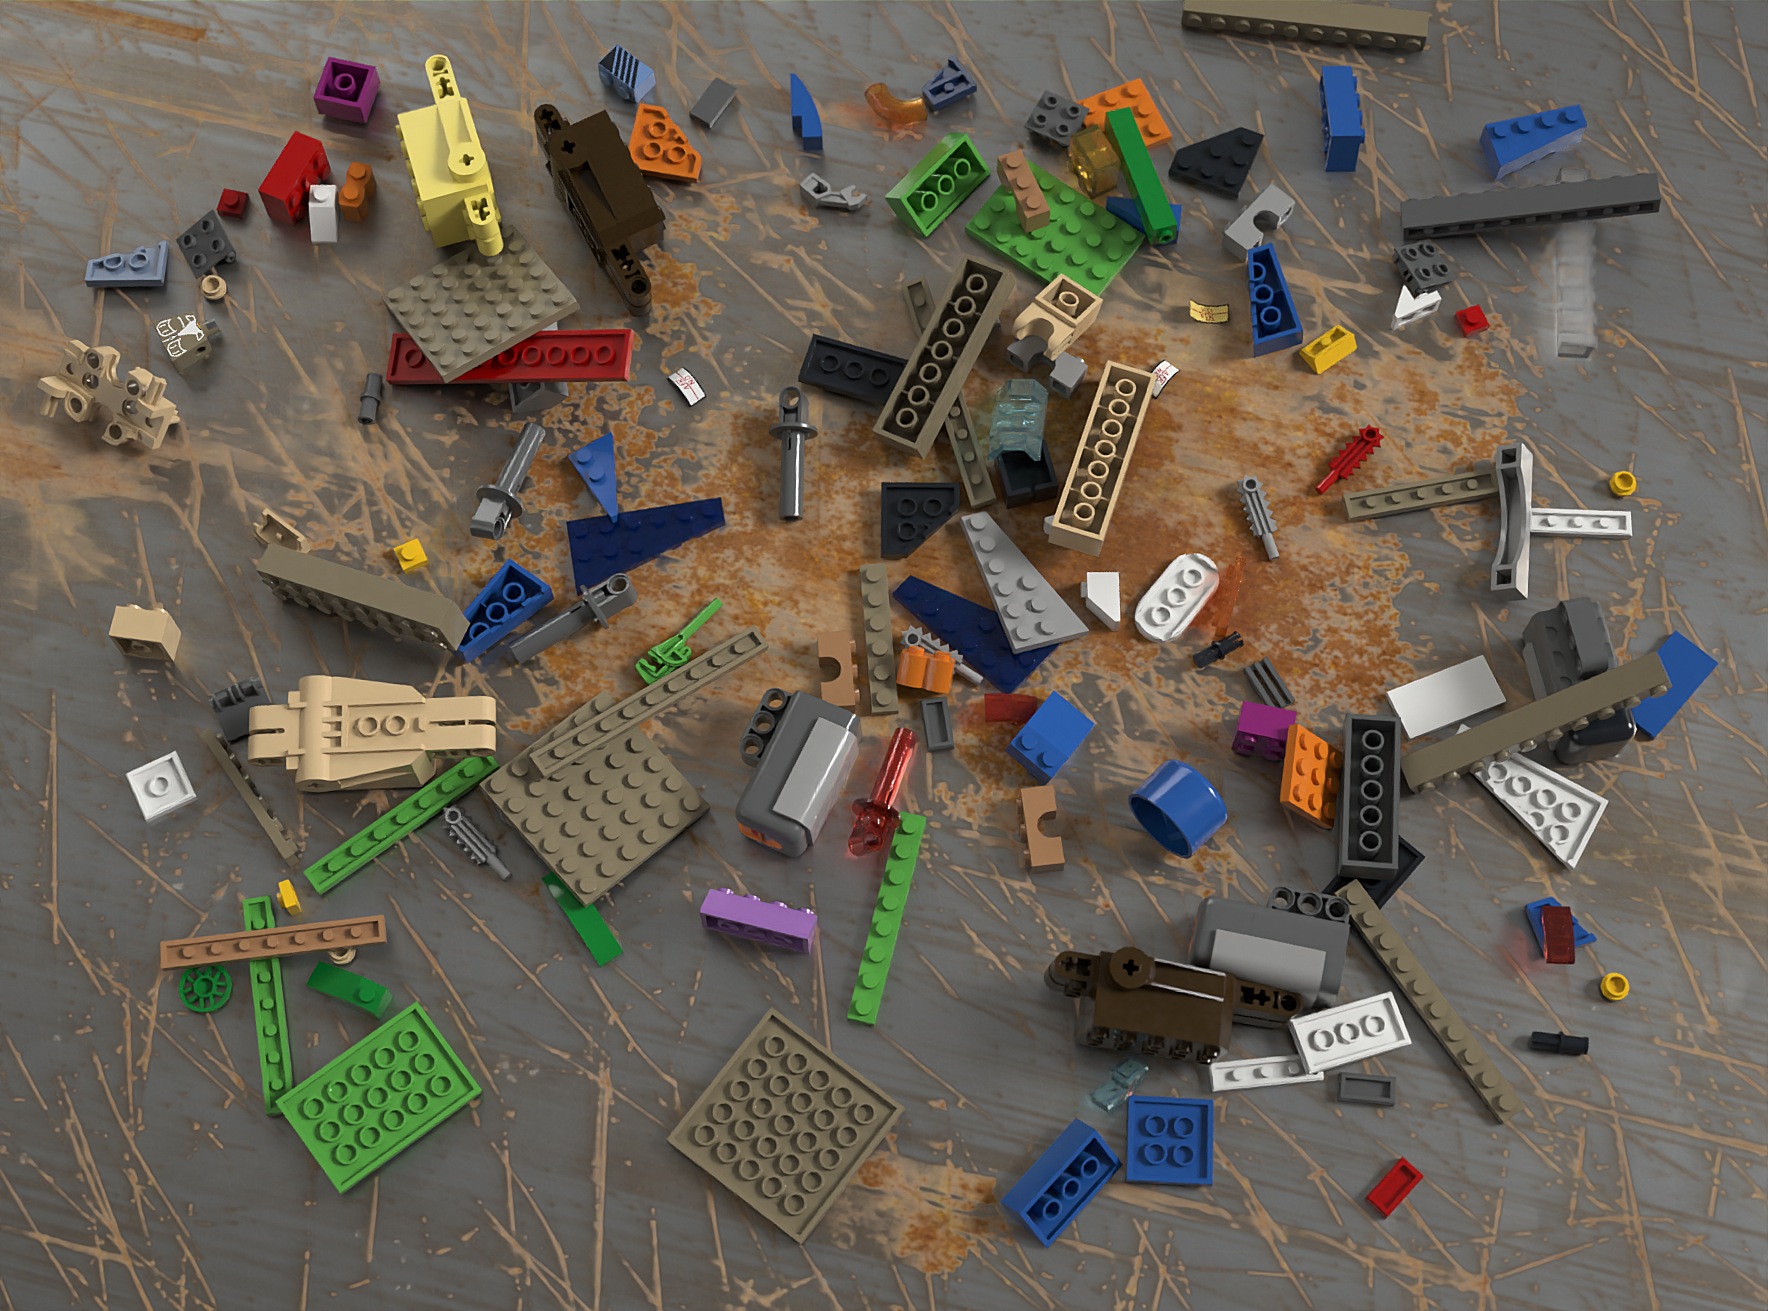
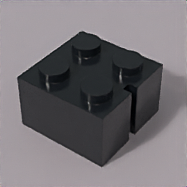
(1025, 478)

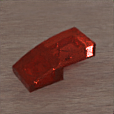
(1009, 707)
(1558, 935)

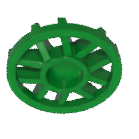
(205, 988)

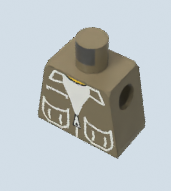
(186, 338)

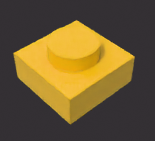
(411, 556)
(287, 897)

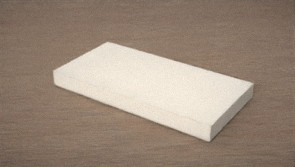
(1445, 698)
(1349, 1033)

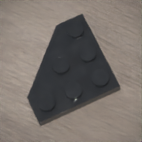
(1219, 162)
(913, 514)

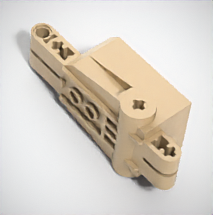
(367, 734)

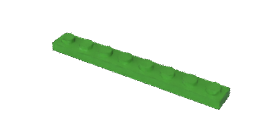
(399, 822)
(886, 920)
(269, 1010)

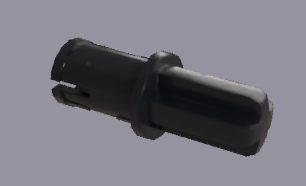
(1217, 650)
(1559, 1042)

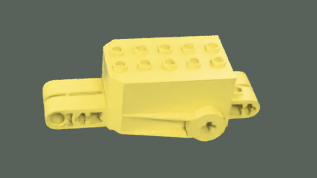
(450, 166)

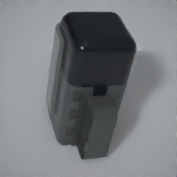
(1564, 650)

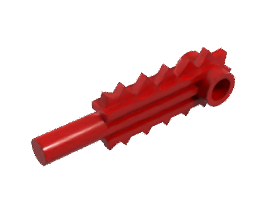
(1342, 466)

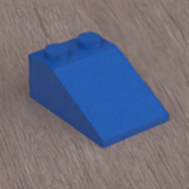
(1049, 737)

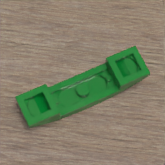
(586, 921)

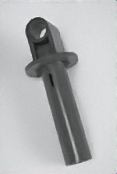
(793, 431)
(500, 500)
(596, 606)

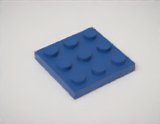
(1170, 1140)

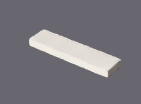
(1580, 523)
(1259, 1073)

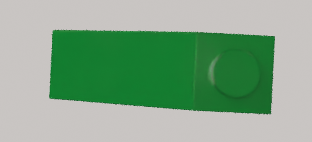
(350, 989)

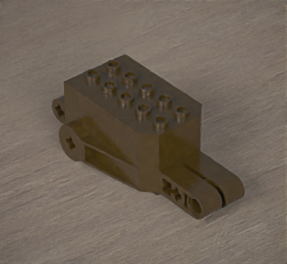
(604, 195)
(1162, 1004)

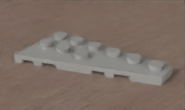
(1022, 598)

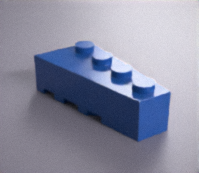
(1340, 118)
(1529, 138)
(1272, 308)
(500, 608)

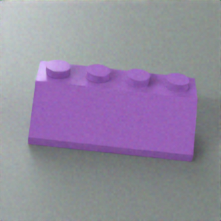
(759, 920)

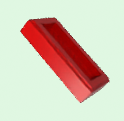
(1394, 1187)

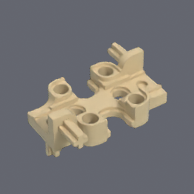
(84, 400)

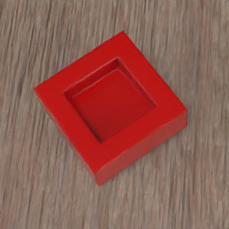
(233, 203)
(1471, 320)

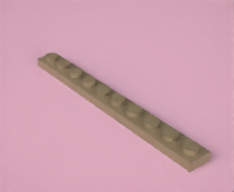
(958, 420)
(648, 702)
(1430, 1003)

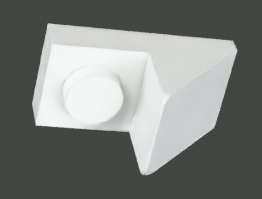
(1411, 310)

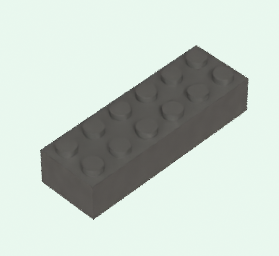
(1369, 797)

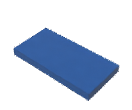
(1687, 669)

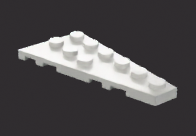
(1546, 803)

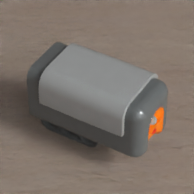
(796, 769)
(1275, 942)

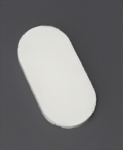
(1176, 598)

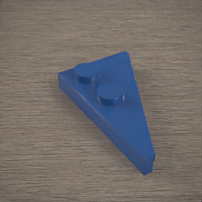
(596, 468)

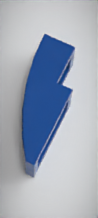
(805, 115)

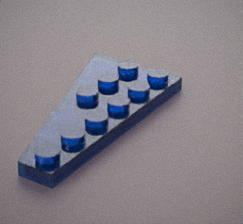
(638, 537)
(973, 632)

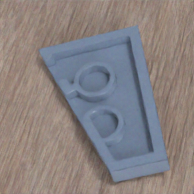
(137, 268)

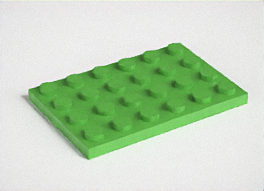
(1078, 242)
(378, 1097)

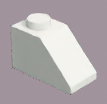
(324, 214)
(1103, 597)

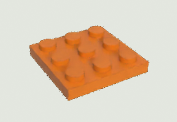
(1132, 95)
(1311, 776)

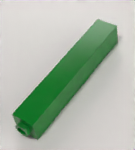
(1140, 176)

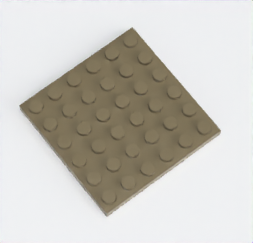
(479, 304)
(599, 812)
(785, 1125)

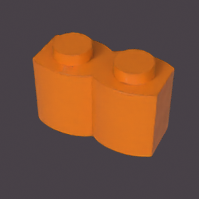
(357, 192)
(926, 670)

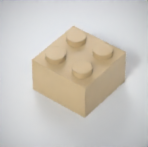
(145, 632)

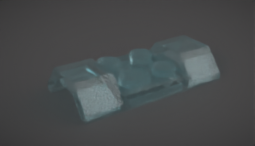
(1019, 418)

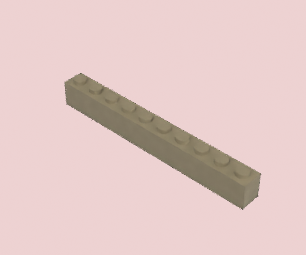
(1313, 20)
(1535, 723)

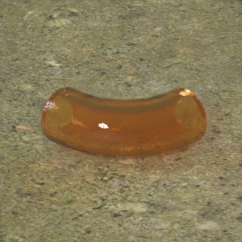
(895, 109)

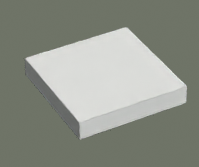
(161, 786)

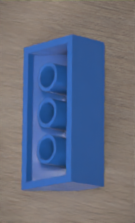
(1061, 1182)

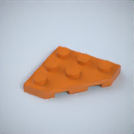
(662, 147)

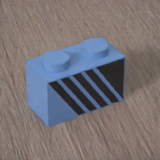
(626, 74)

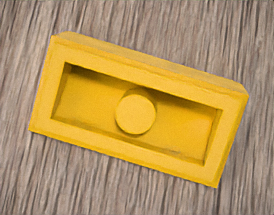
(1329, 349)

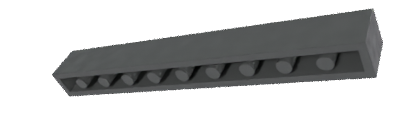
(1530, 206)

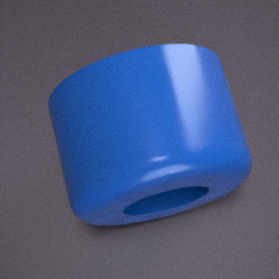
(1178, 808)

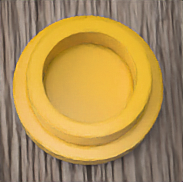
(1622, 483)
(1614, 986)

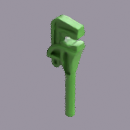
(672, 653)

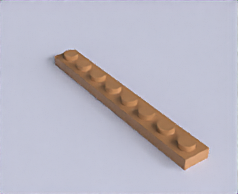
(273, 943)

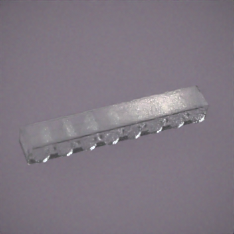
(1575, 280)

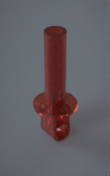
(876, 813)

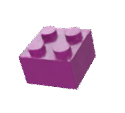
(347, 90)
(1262, 730)

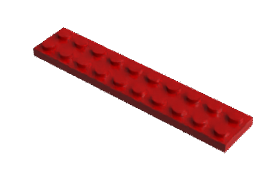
(541, 358)

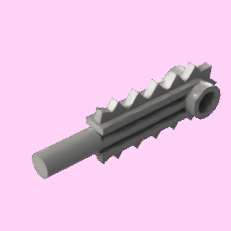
(1262, 524)
(915, 637)
(474, 841)

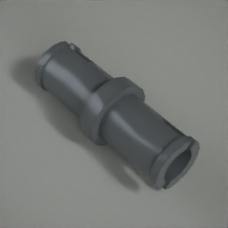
(370, 398)

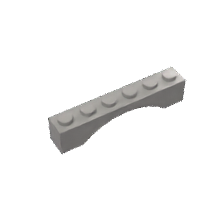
(1511, 563)

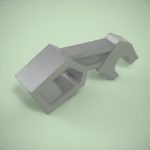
(844, 198)

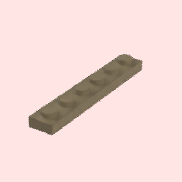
(1421, 494)
(879, 639)
(257, 804)

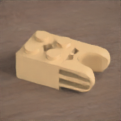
(1058, 315)

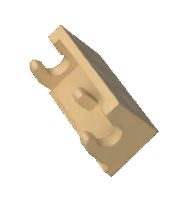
(278, 532)

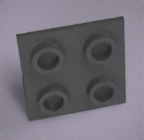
(1056, 118)
(206, 244)
(1422, 266)
(234, 705)

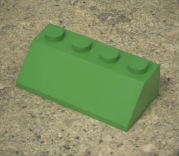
(938, 183)

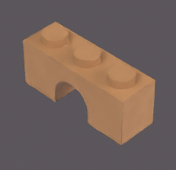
(1018, 178)
(836, 651)
(1042, 852)

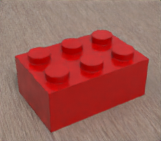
(288, 183)

